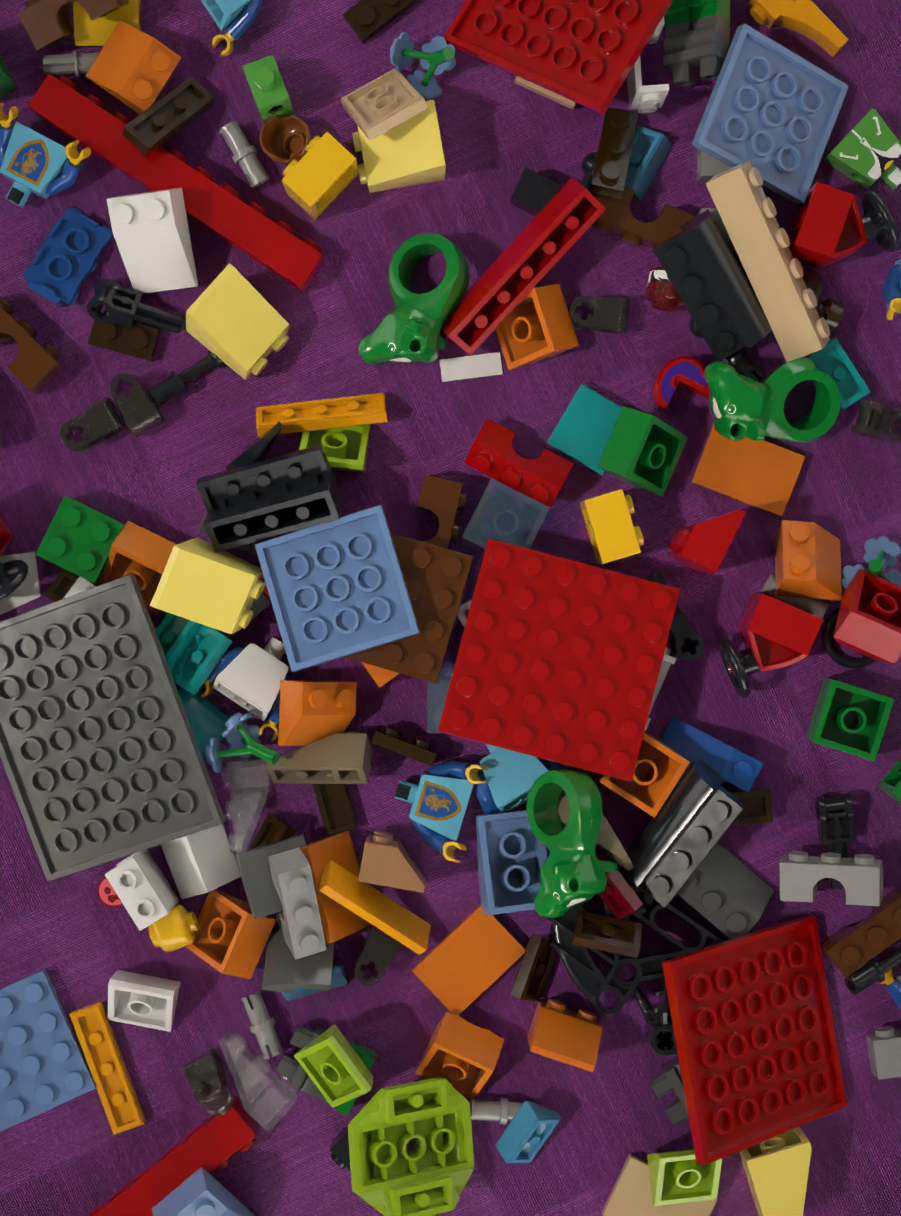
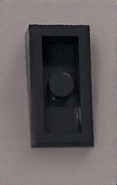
(256, 450)

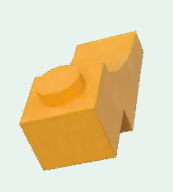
(801, 17)

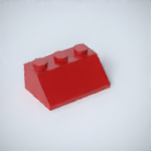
(706, 542)

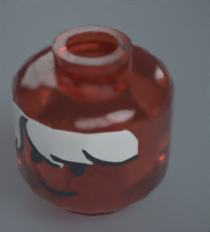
(662, 292)

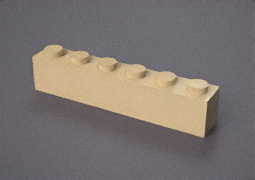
(768, 261)

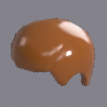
(285, 138)

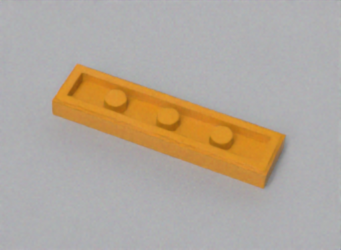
(323, 414)
(375, 907)
(107, 1068)

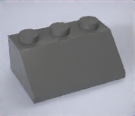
(727, 893)

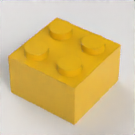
(319, 174)
(611, 526)

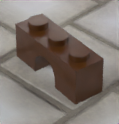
(48, 19)
(621, 221)
(34, 363)
(442, 499)
(858, 944)

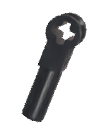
(124, 306)
(680, 628)
(835, 826)

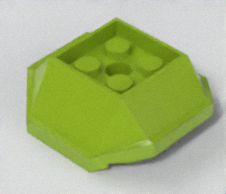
(435, 1166)

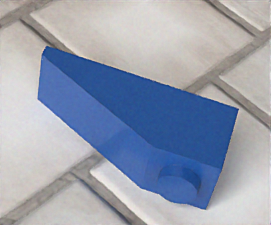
(725, 760)

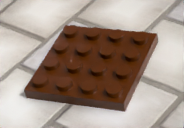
(436, 589)

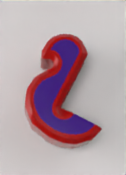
(682, 371)

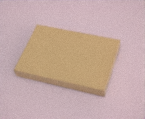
(383, 104)
(634, 1197)

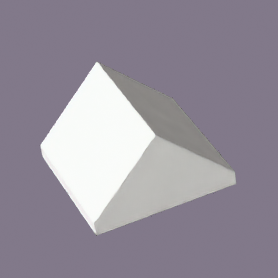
(201, 861)
(142, 1000)

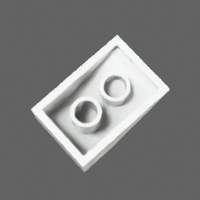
(154, 240)

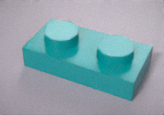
(837, 364)

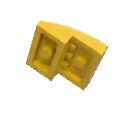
(96, 32)

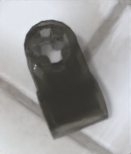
(605, 314)
(138, 408)
(880, 421)
(97, 423)
(379, 949)
(209, 1083)

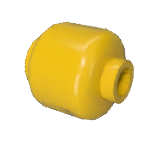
(174, 929)

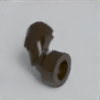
(828, 309)

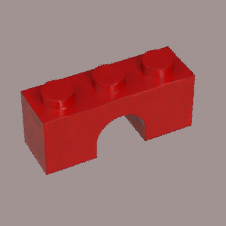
(535, 478)

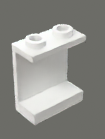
(646, 97)
(142, 888)

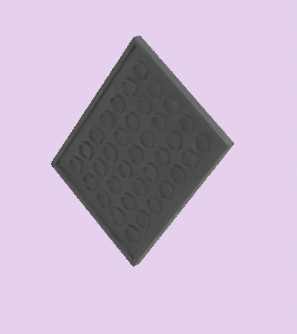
(97, 732)

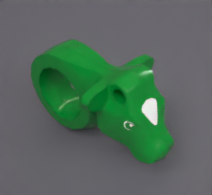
(413, 327)
(757, 408)
(572, 869)

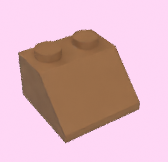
(389, 864)

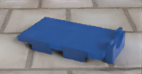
(67, 257)

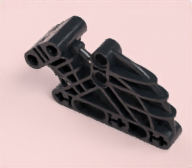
(647, 967)

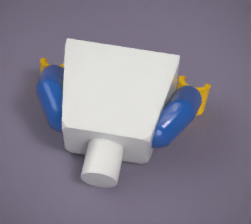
(252, 680)

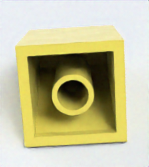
(403, 154)
(237, 323)
(209, 586)
(779, 1173)

